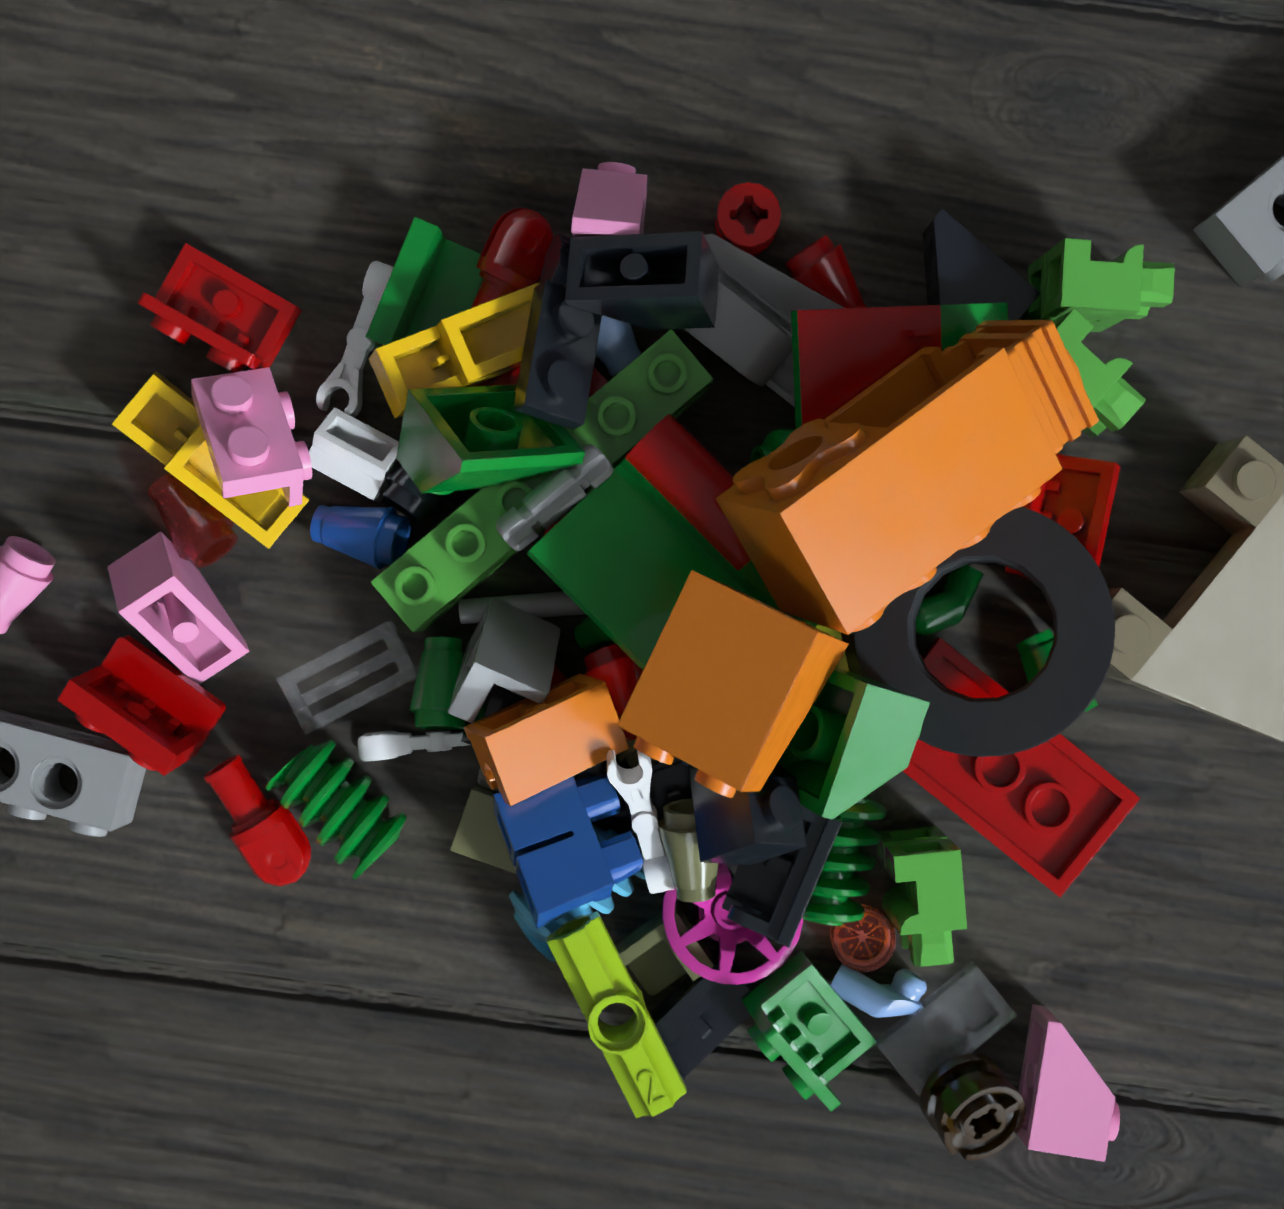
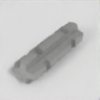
(553, 498)

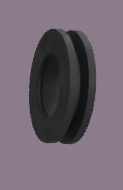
(1056, 693)

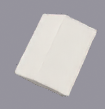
(354, 454)

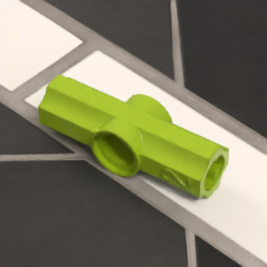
(632, 1048)

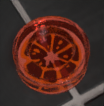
(866, 942)

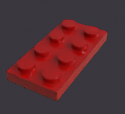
(1038, 805)

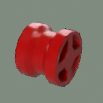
(746, 230)

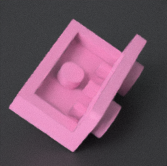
(251, 434)

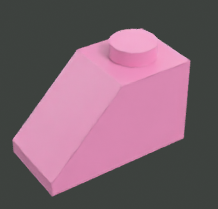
(610, 201)
(175, 609)
(1063, 1094)

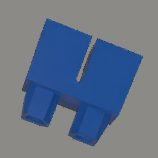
(558, 849)

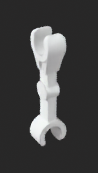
(350, 370)
(392, 744)
(635, 789)

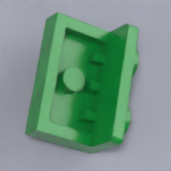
(808, 1026)

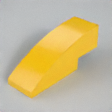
(457, 350)
(169, 429)

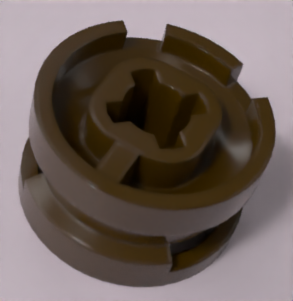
(975, 1110)

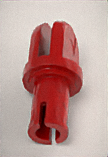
(513, 254)
(262, 828)

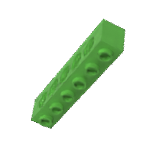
(467, 544)

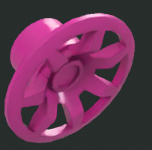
(713, 923)

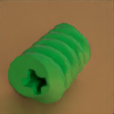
(338, 805)
(838, 881)

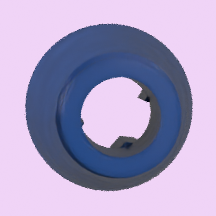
(364, 533)

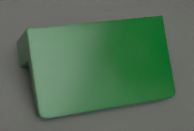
(425, 286)

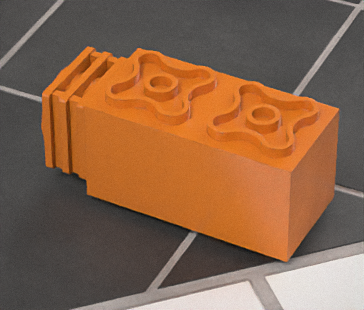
(908, 472)

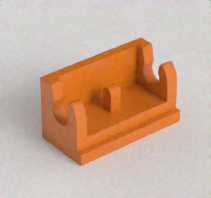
(547, 742)

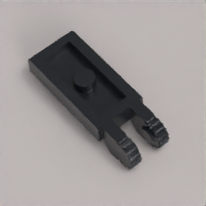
(557, 348)

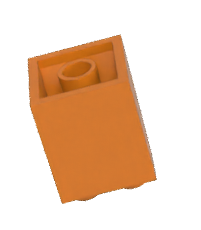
(728, 685)

